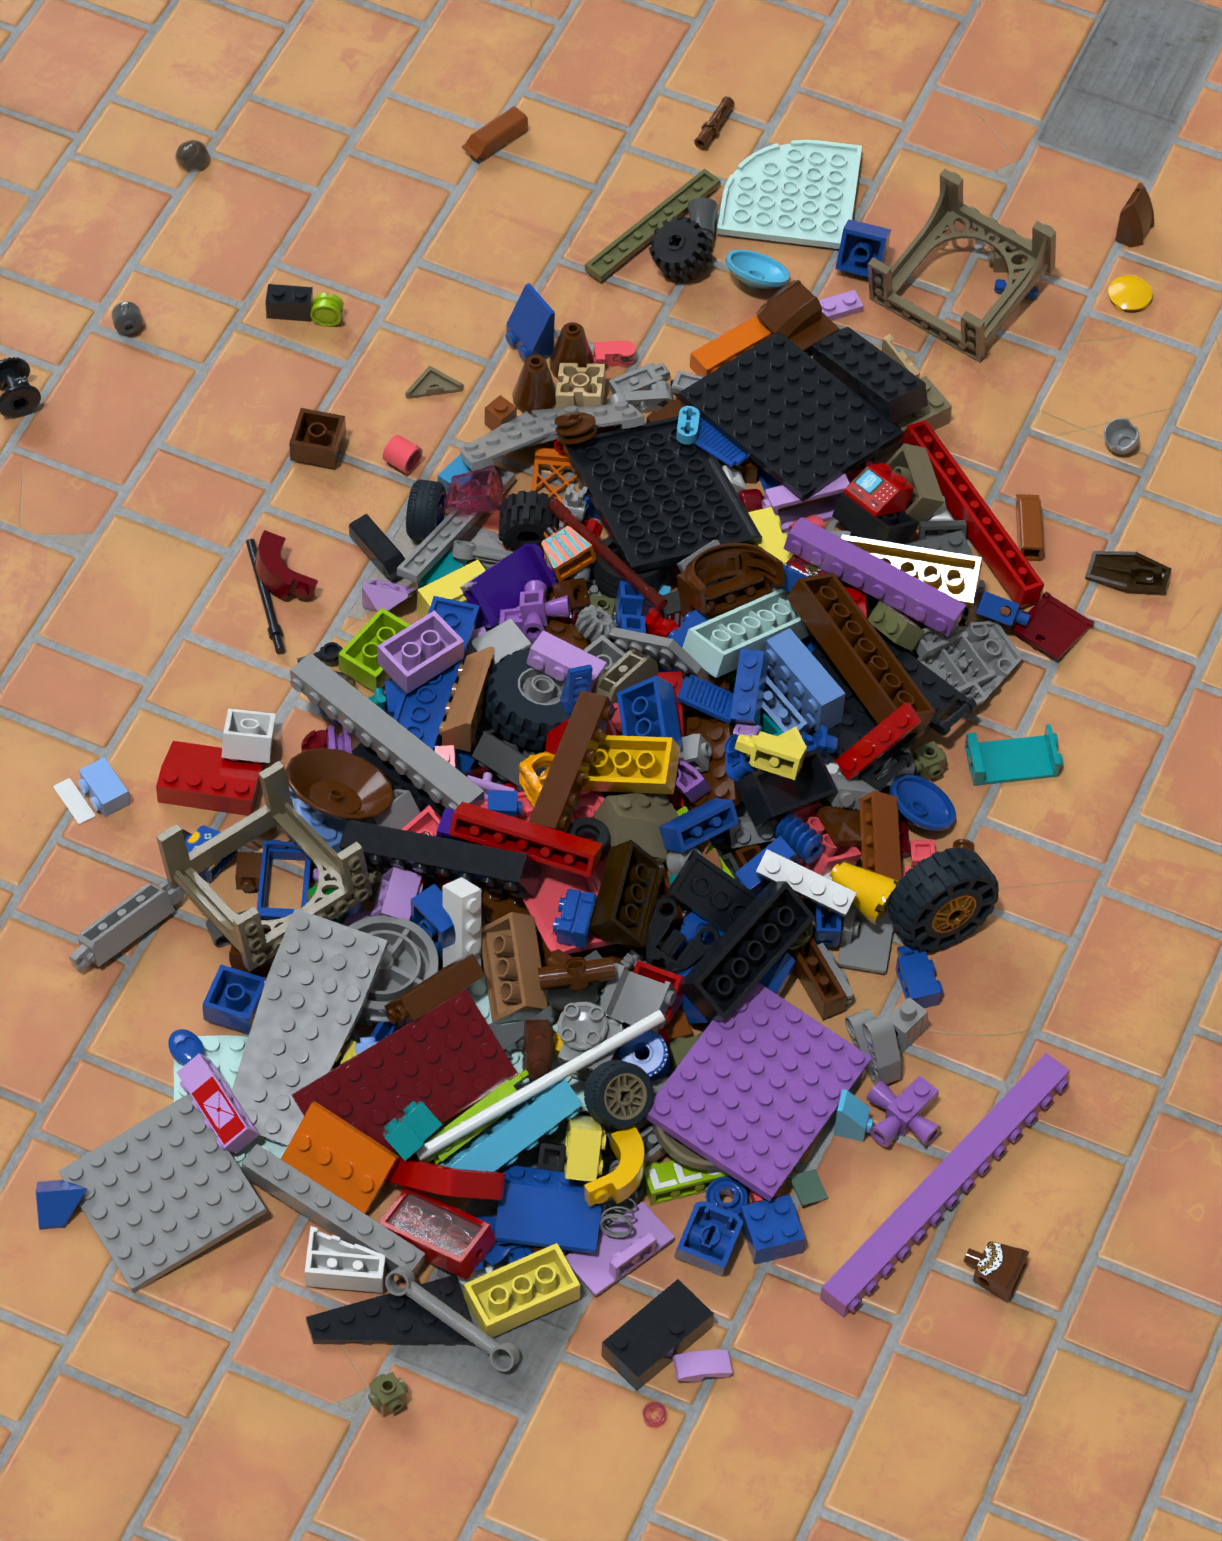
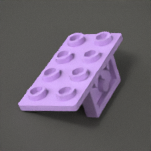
(620, 1255)

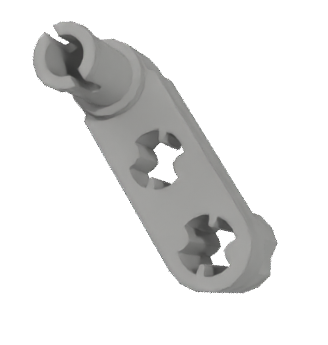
(646, 400)

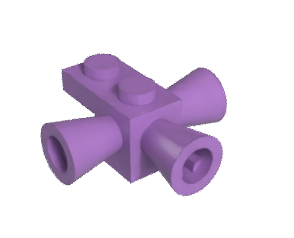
(534, 610)
(904, 1112)

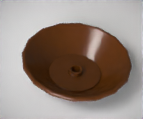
(339, 784)

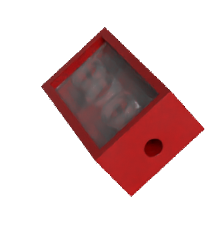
(441, 1231)

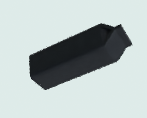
(376, 545)

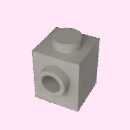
(696, 752)

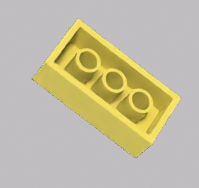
(522, 1291)

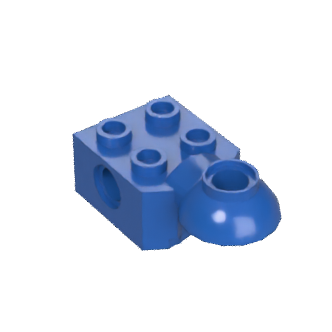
(713, 1227)

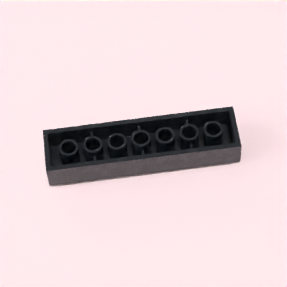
(444, 858)

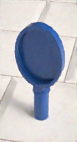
(184, 1046)

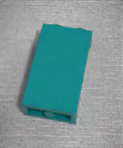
(1013, 758)

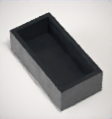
(773, 796)

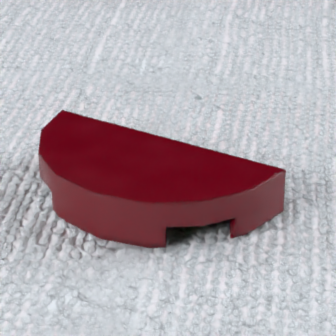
(315, 740)

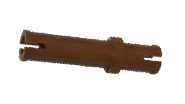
(704, 137)

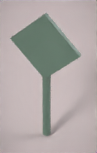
(808, 1187)

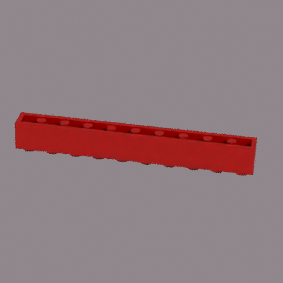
(982, 525)

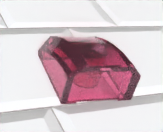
(475, 492)

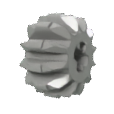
(594, 622)

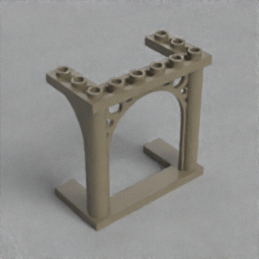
(974, 333)
(246, 931)

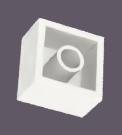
(248, 736)

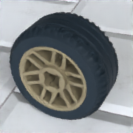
(618, 1094)

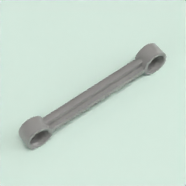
(471, 551)
(452, 1318)

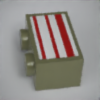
(895, 625)

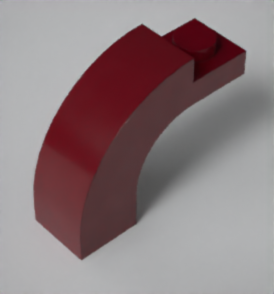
(276, 574)

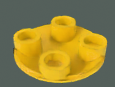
(1130, 293)

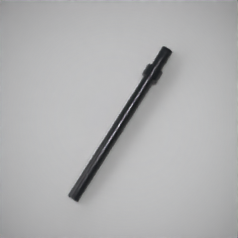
(274, 630)

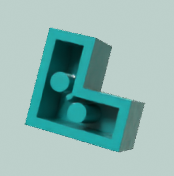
(411, 1129)

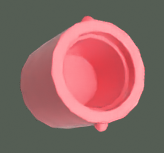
(402, 454)

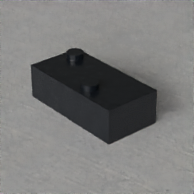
(657, 1334)

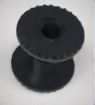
(18, 395)

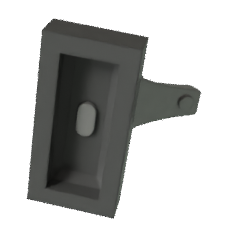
(940, 524)

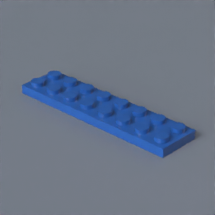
(425, 706)

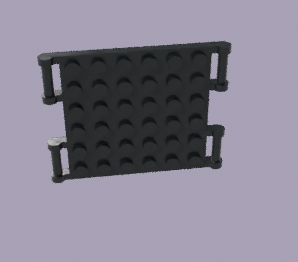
(859, 722)

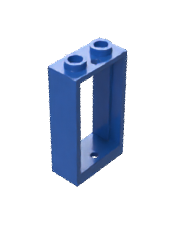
(281, 851)

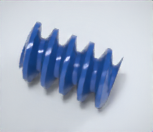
(800, 837)

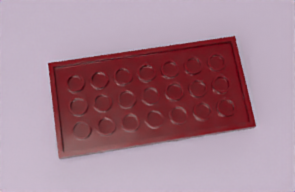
(440, 1058)

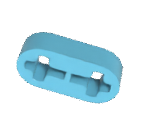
(684, 424)

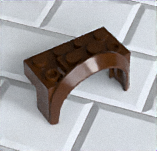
(752, 582)

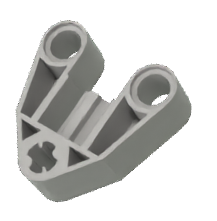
(877, 1040)

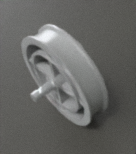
(407, 961)

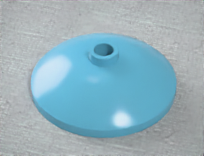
(757, 269)

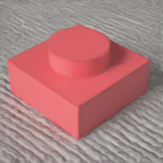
(921, 849)

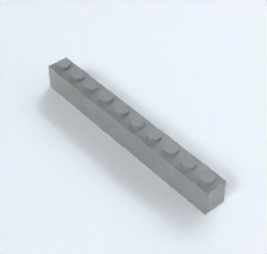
(383, 734)

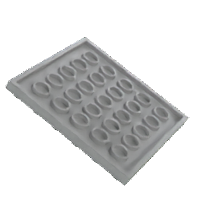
(162, 1193)

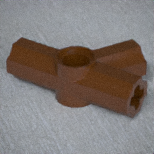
(574, 971)

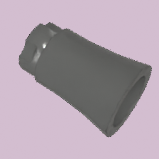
(704, 212)

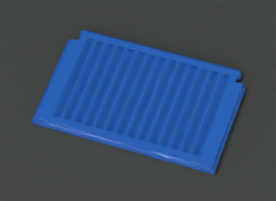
(717, 445)

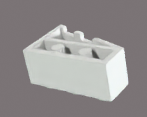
(342, 1265)

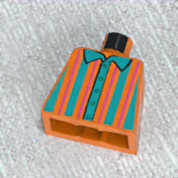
(566, 551)

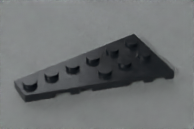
(392, 1319)

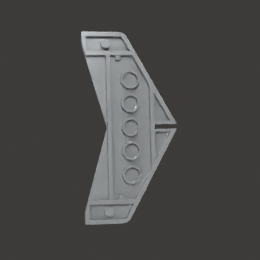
(540, 428)

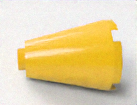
(871, 888)

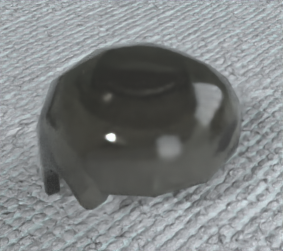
(192, 155)

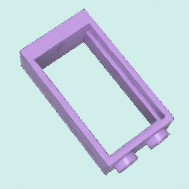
(781, 497)

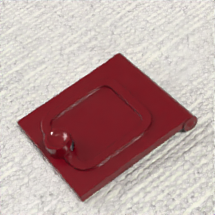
(1056, 624)

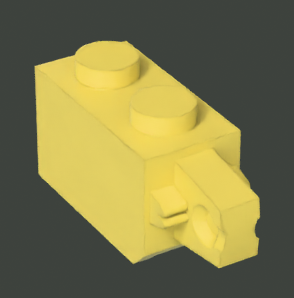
(772, 753)

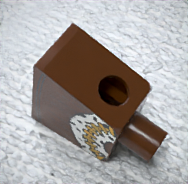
(998, 1268)

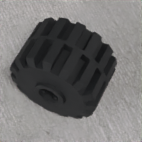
(681, 249)
(525, 519)

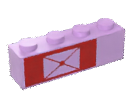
(217, 1103)

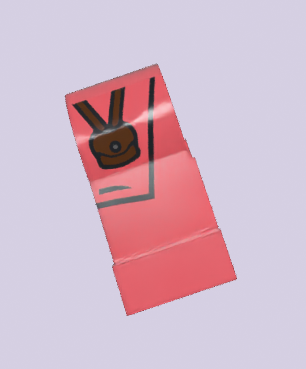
(614, 353)

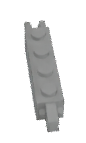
(125, 924)

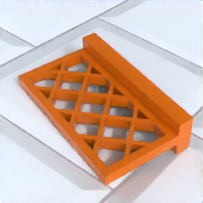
(551, 459)

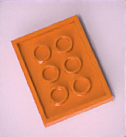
(339, 1157)

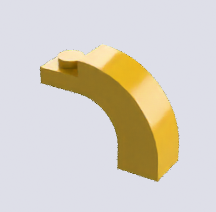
(627, 1176)

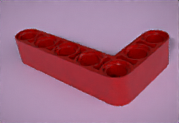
(447, 1180)

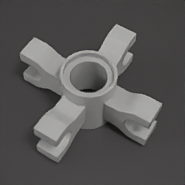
(575, 503)

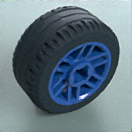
(424, 508)

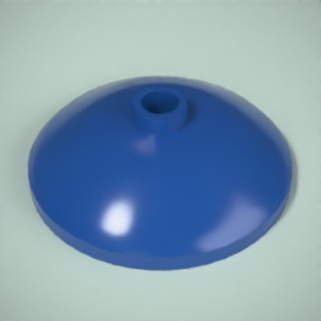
(923, 803)

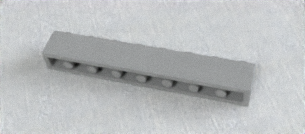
(329, 1210)

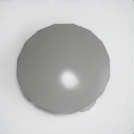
(582, 1025)

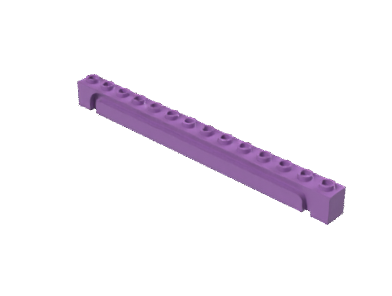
(944, 1186)

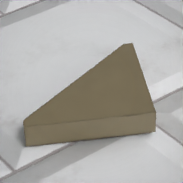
(433, 383)

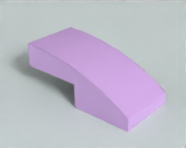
(700, 1364)

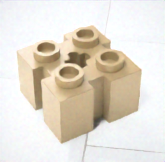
(580, 385)

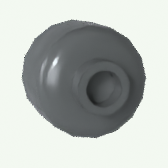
(127, 316)

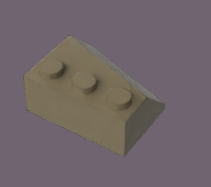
(637, 819)

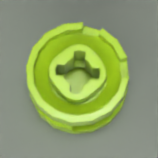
(326, 309)

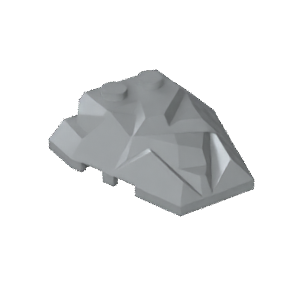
(971, 658)

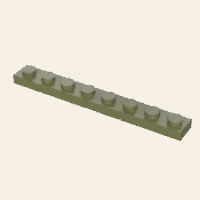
(639, 234)

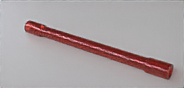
(648, 592)

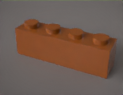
(880, 834)

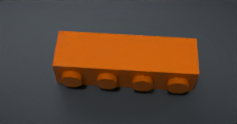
(728, 346)

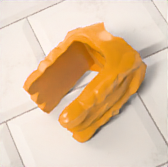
(528, 778)

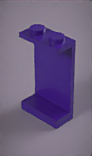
(501, 584)

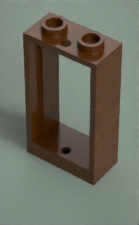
(434, 990)

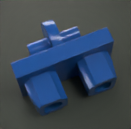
(822, 741)

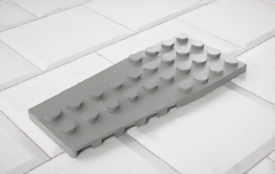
(303, 1017)

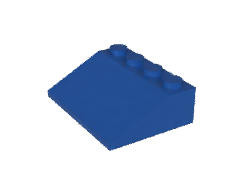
(546, 1210)

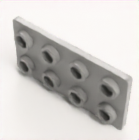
(865, 944)

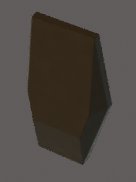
(1128, 571)

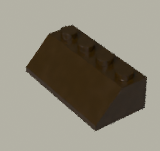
(627, 895)

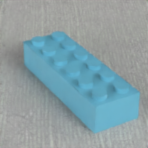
(517, 1130)

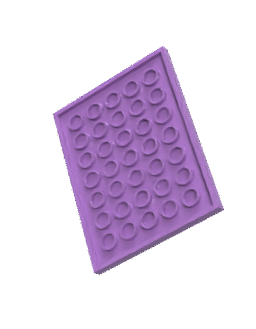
(757, 1089)

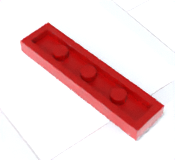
(878, 741)

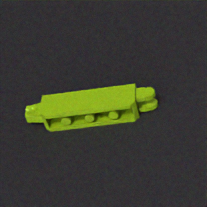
(495, 1096)

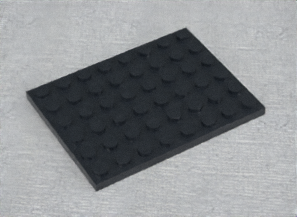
(791, 416)
(659, 494)

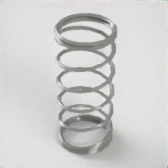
(611, 1216)

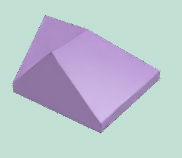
(384, 594)

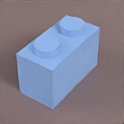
(103, 787)

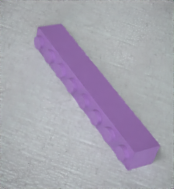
(874, 576)

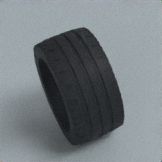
(608, 578)

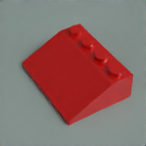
(203, 780)

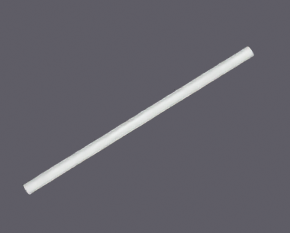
(540, 1085)

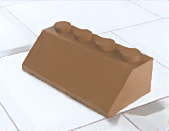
(467, 702)
(512, 967)

